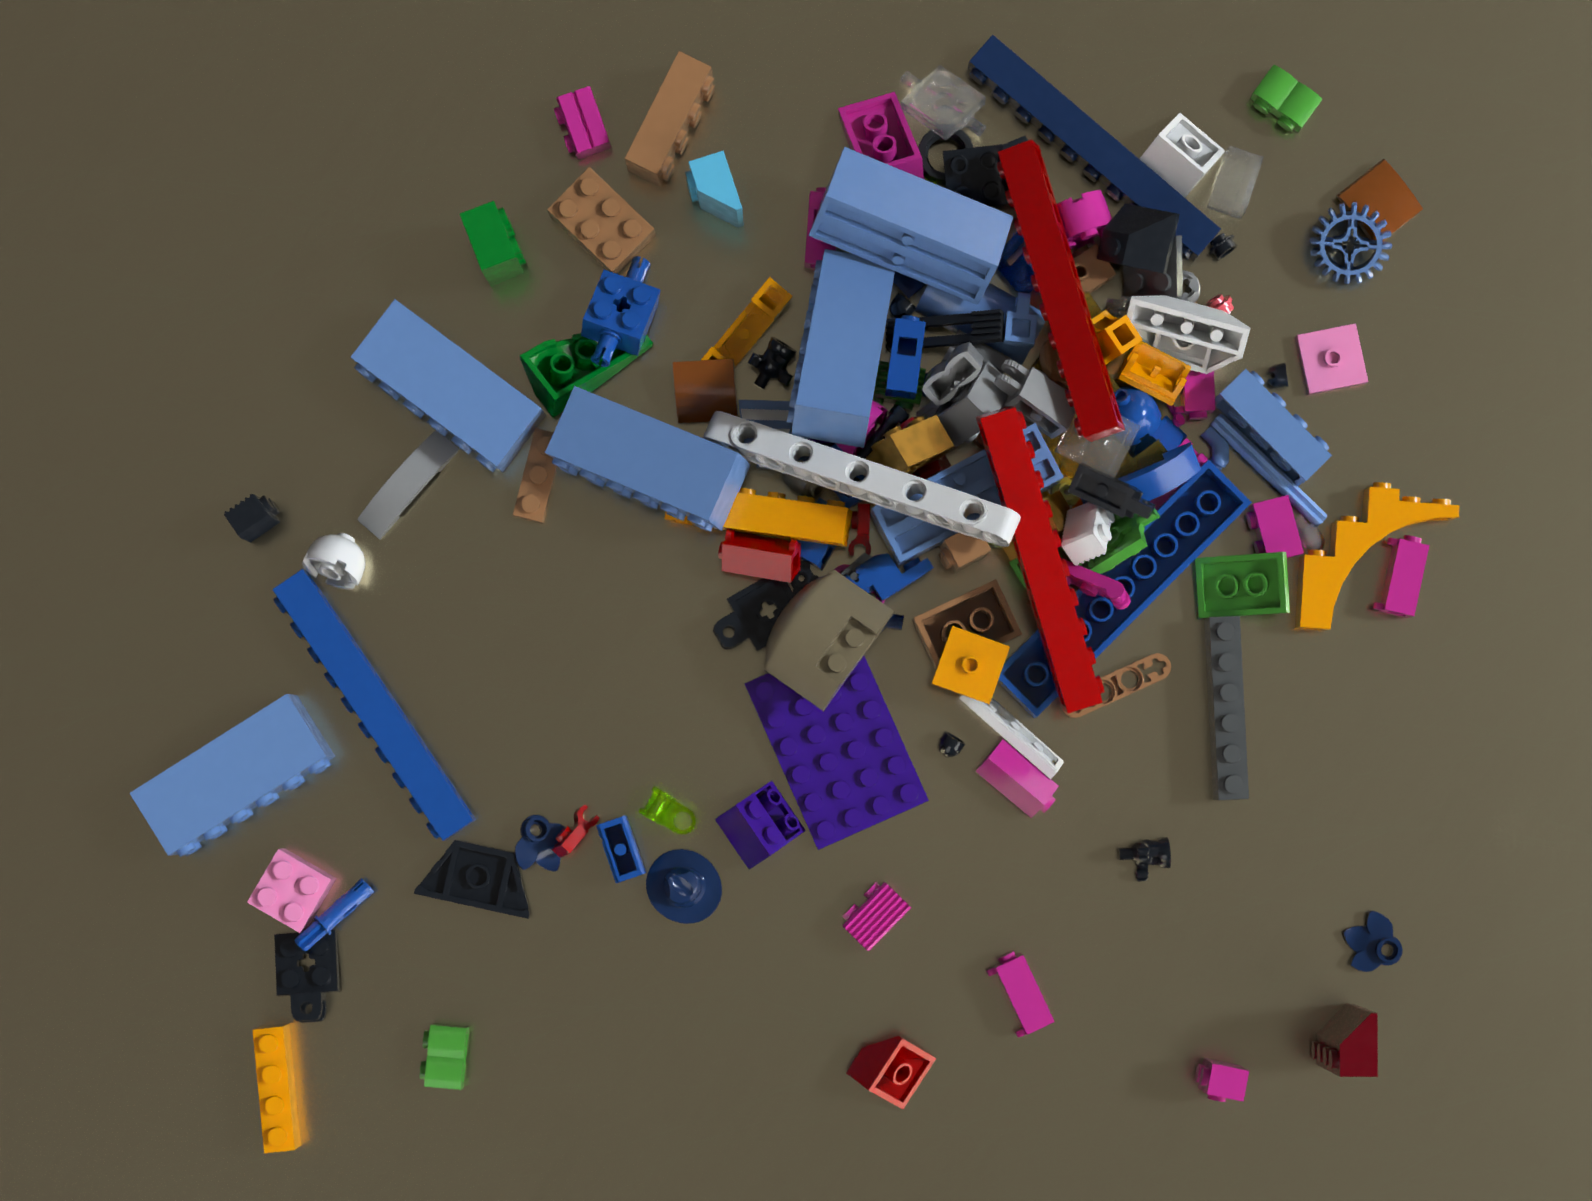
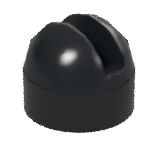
(901, 306)
(1280, 373)
(950, 744)

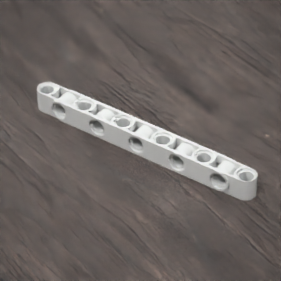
(881, 486)

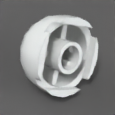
(337, 559)

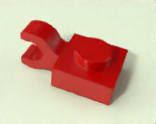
(861, 521)
(570, 837)

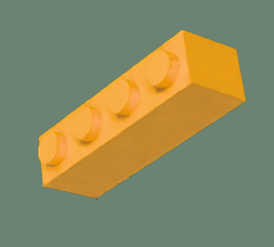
(276, 1088)

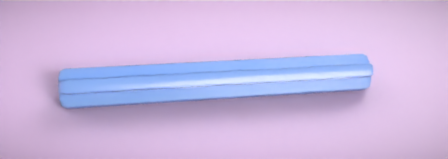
(1268, 470)

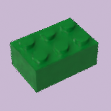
(493, 242)

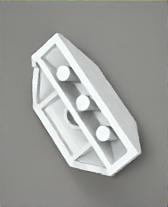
(1189, 331)

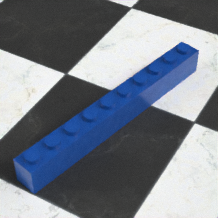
(373, 704)

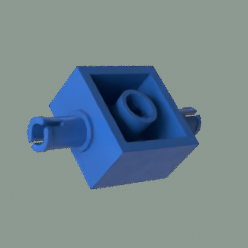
(620, 312)

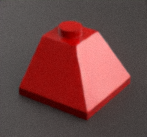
(891, 1069)

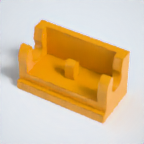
(1154, 372)

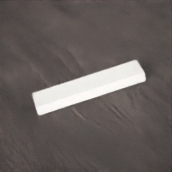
(1016, 735)

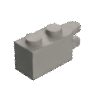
(1037, 398)

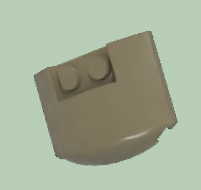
(823, 636)

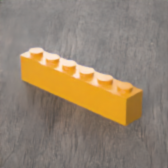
(786, 518)

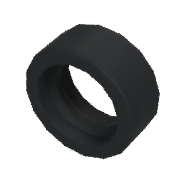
(927, 140)

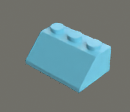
(714, 188)

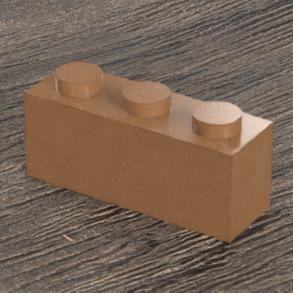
(962, 551)

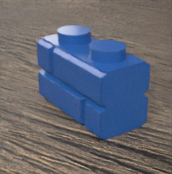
(621, 849)

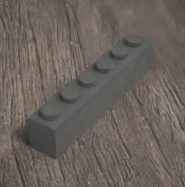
(1226, 708)

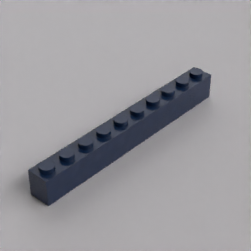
(1086, 142)

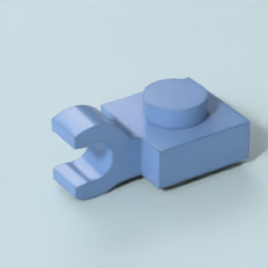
(1020, 325)

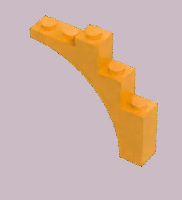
(1323, 575)

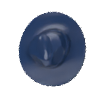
(684, 886)

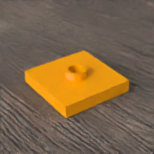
(970, 665)

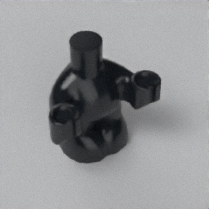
(773, 363)
(1148, 853)

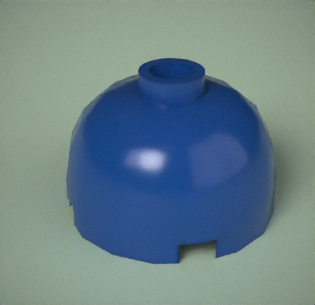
(1140, 409)

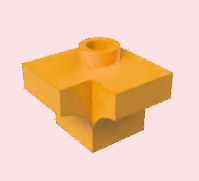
(1114, 335)

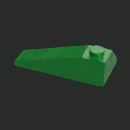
(560, 365)

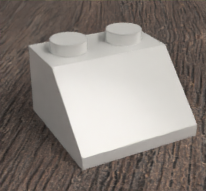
(1182, 154)

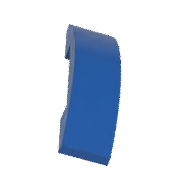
(1161, 477)

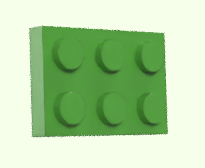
(1242, 585)

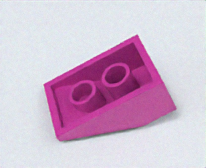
(882, 132)

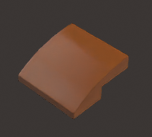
(1383, 192)
(704, 388)

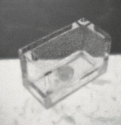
(1235, 182)

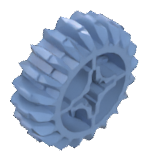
(1364, 245)

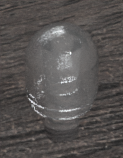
(1310, 535)

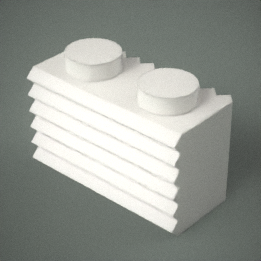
(1086, 532)

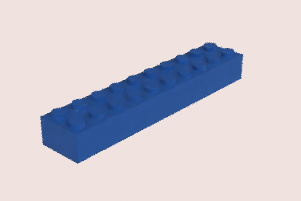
(1184, 530)

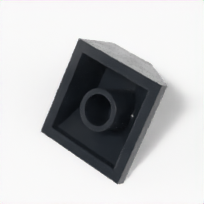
(1139, 238)

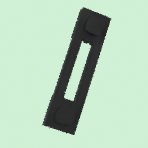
(986, 326)

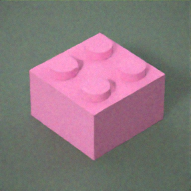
(291, 890)

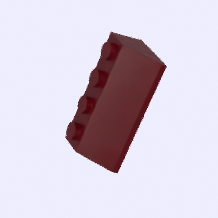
(1348, 1043)

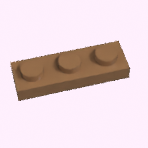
(536, 479)

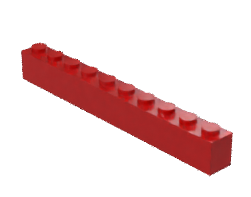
(1060, 291)
(1040, 560)

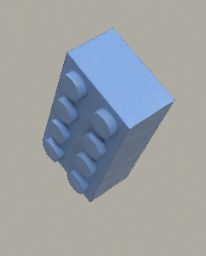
(1272, 427)

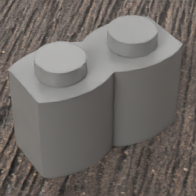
(946, 377)

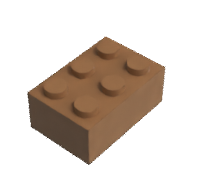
(601, 222)
(978, 611)

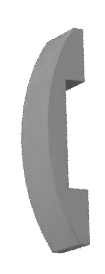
(407, 483)

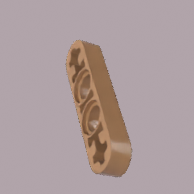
(1119, 691)

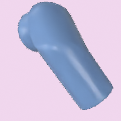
(1219, 446)

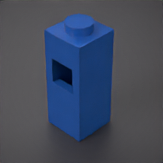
(905, 357)

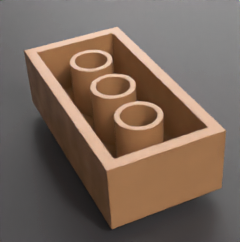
(669, 119)

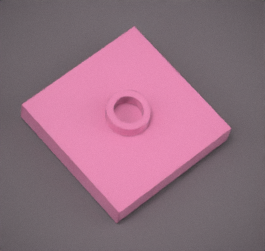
(1331, 359)

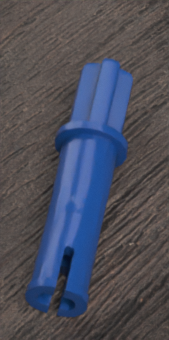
(333, 915)

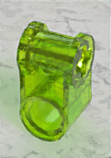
(667, 811)

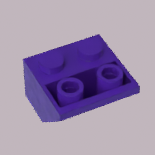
(760, 825)

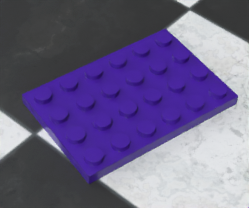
(839, 762)

